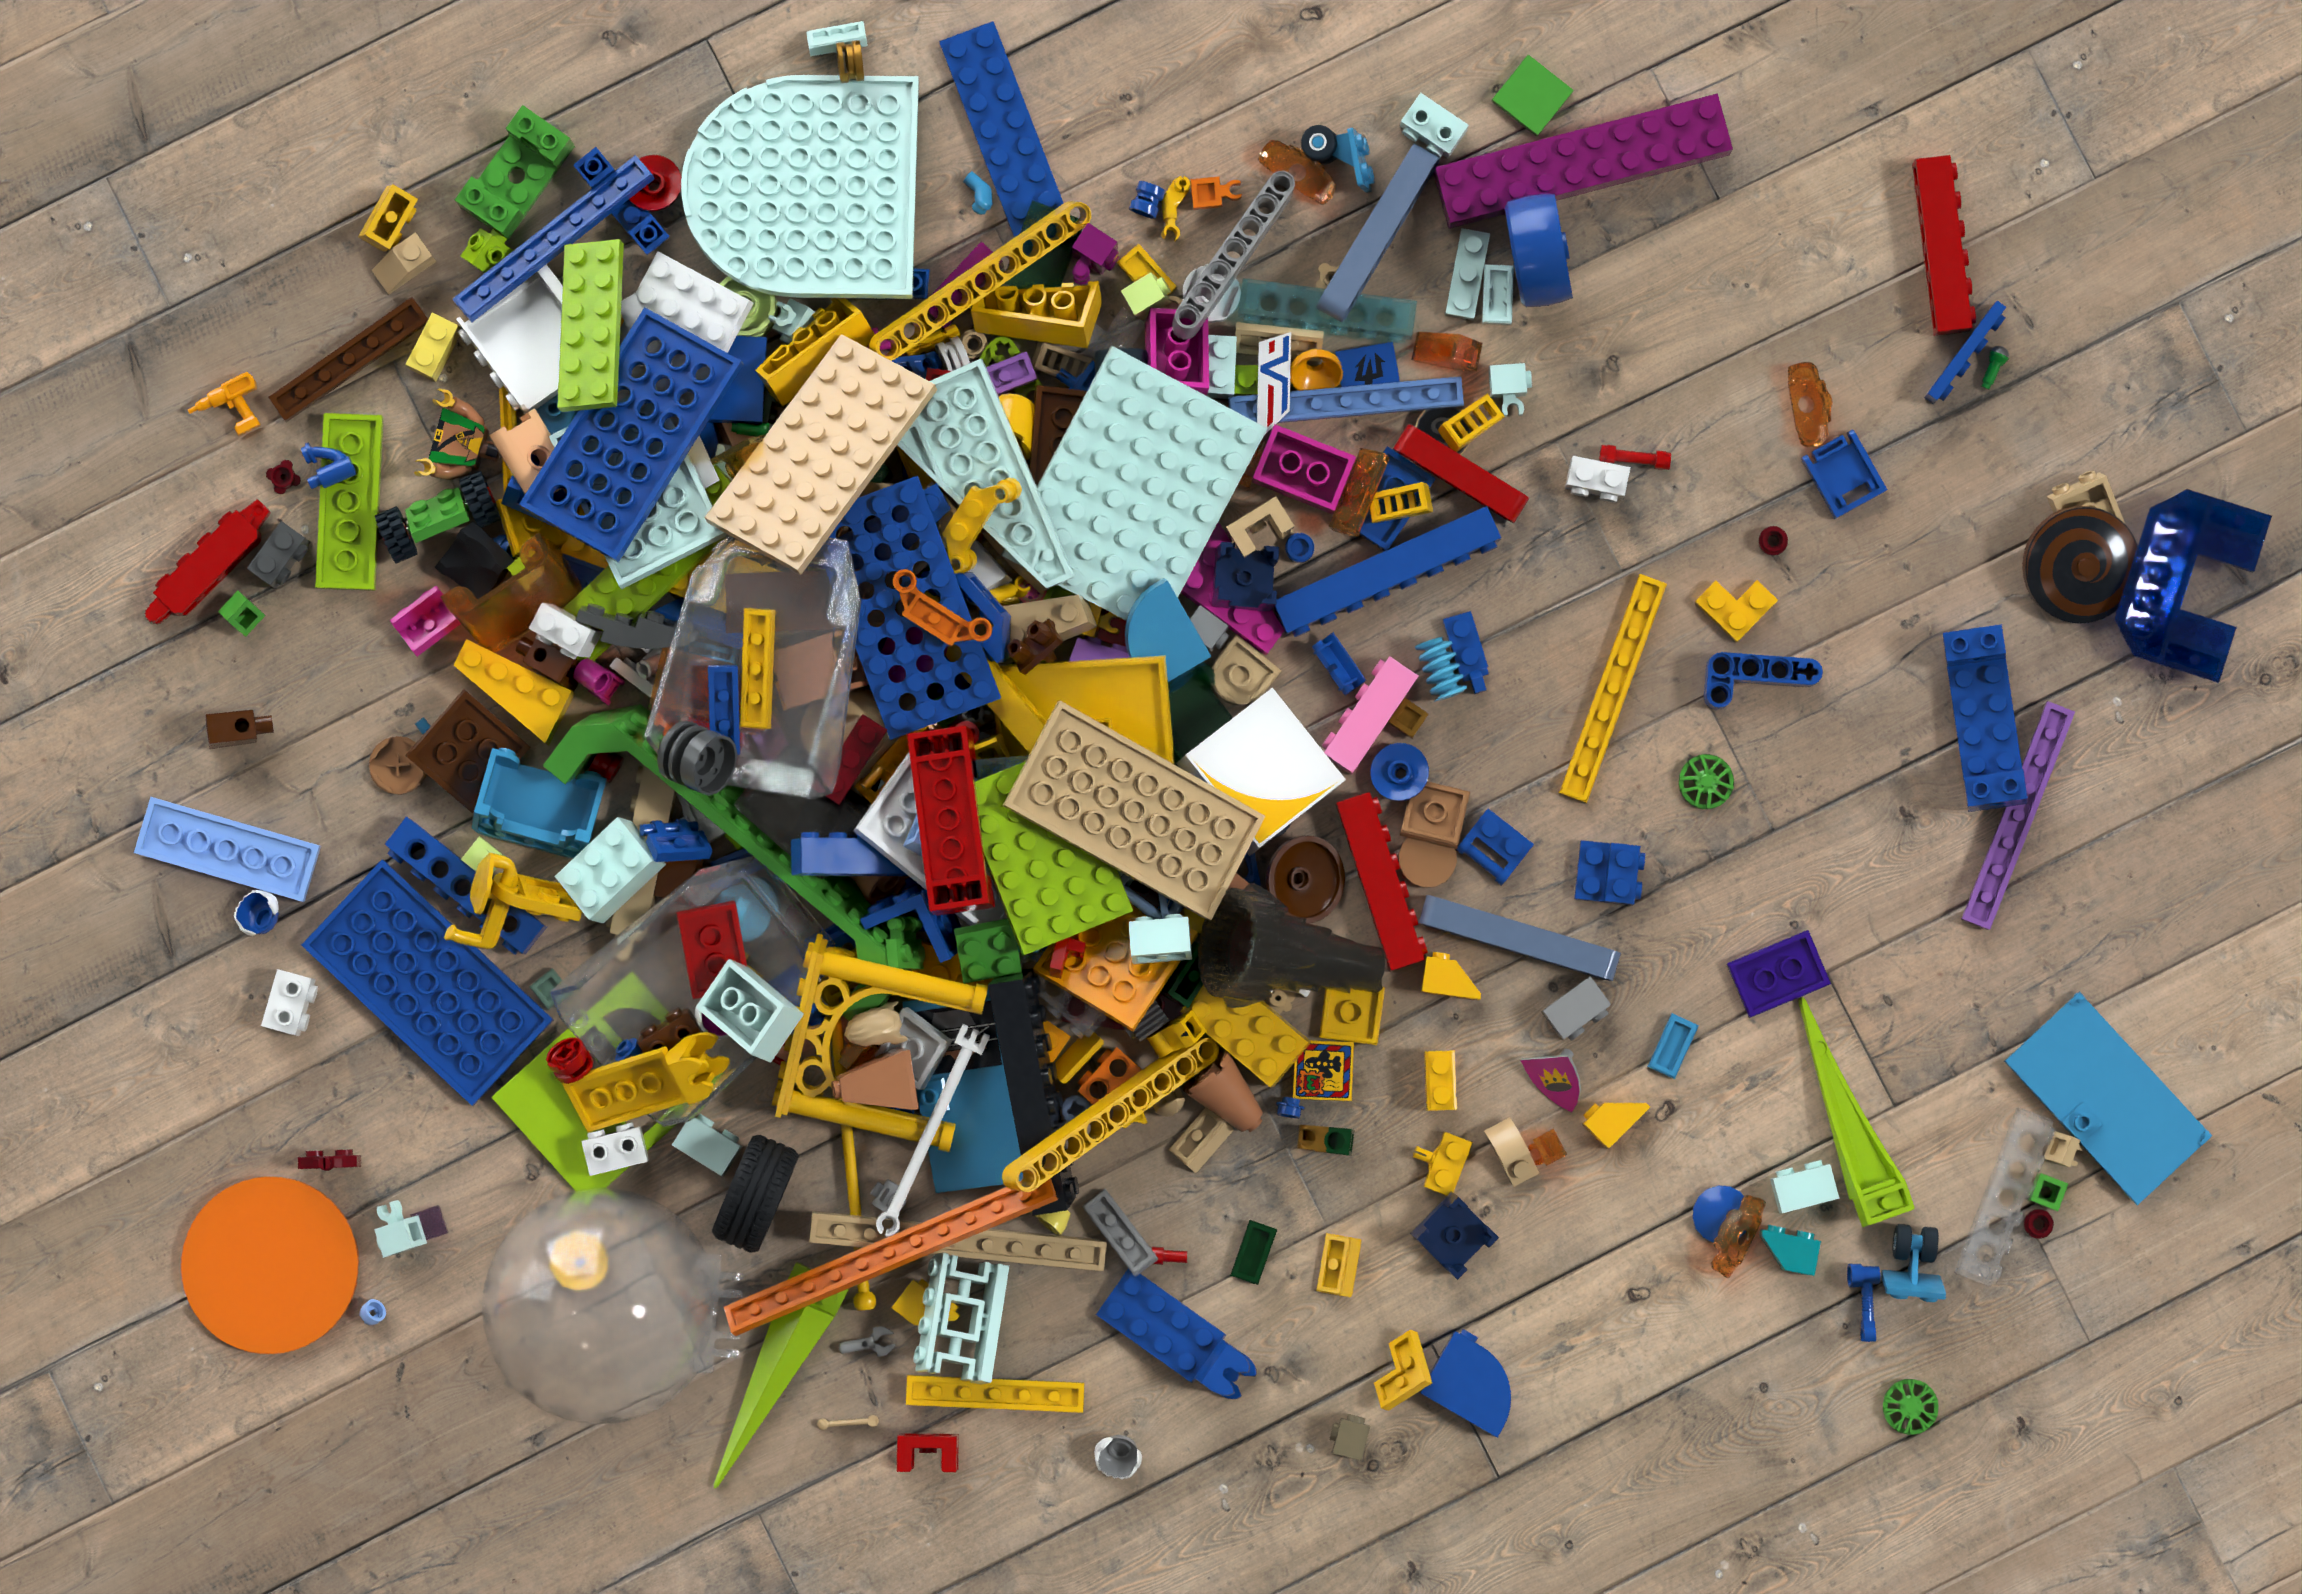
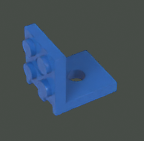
(938, 928)

